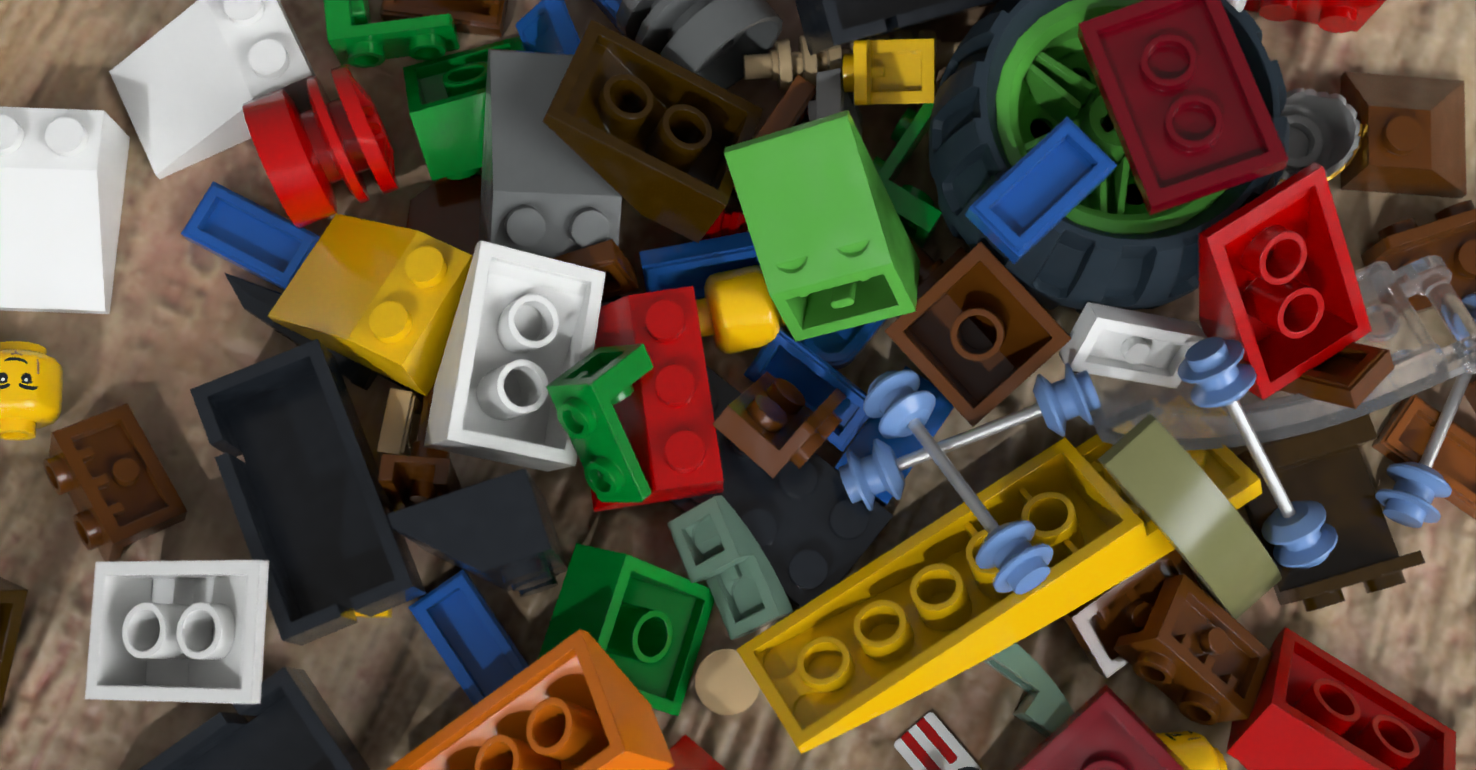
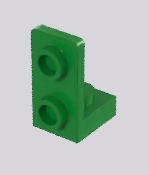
(370, 44)
(911, 204)
(587, 414)

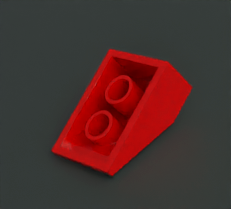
(1281, 281)

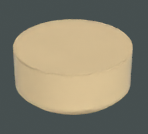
(725, 683)

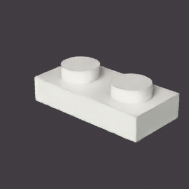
(1130, 345)

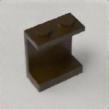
(1331, 471)

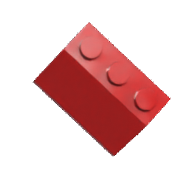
(671, 404)
(1333, 718)

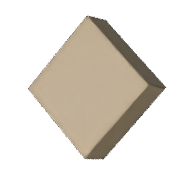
(400, 423)

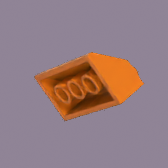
(554, 715)

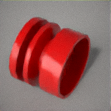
(320, 146)

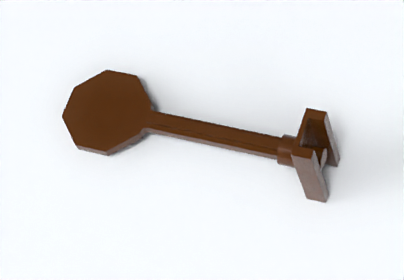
(450, 214)

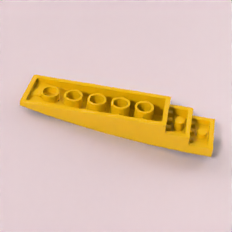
(935, 613)

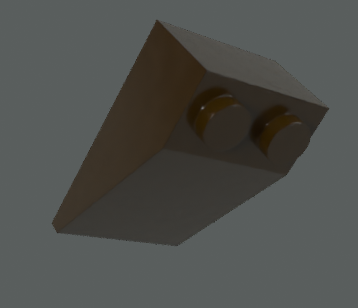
(651, 129)

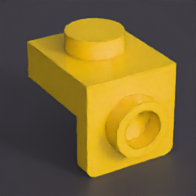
(891, 71)

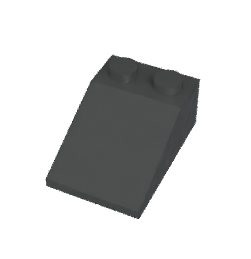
(532, 183)

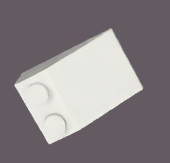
(200, 69)
(59, 208)
(511, 336)
(178, 631)

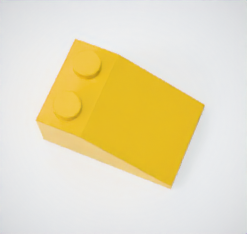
(378, 297)

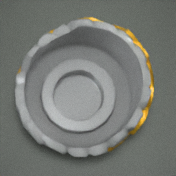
(1320, 132)

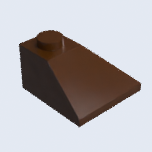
(1408, 136)

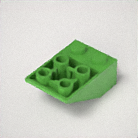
(824, 227)

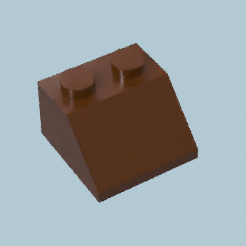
(978, 334)

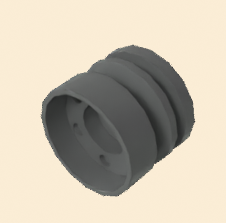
(702, 34)

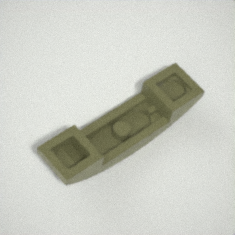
(1192, 515)

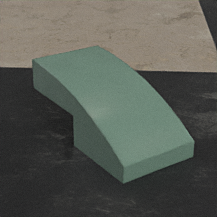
(724, 553)
(1044, 704)

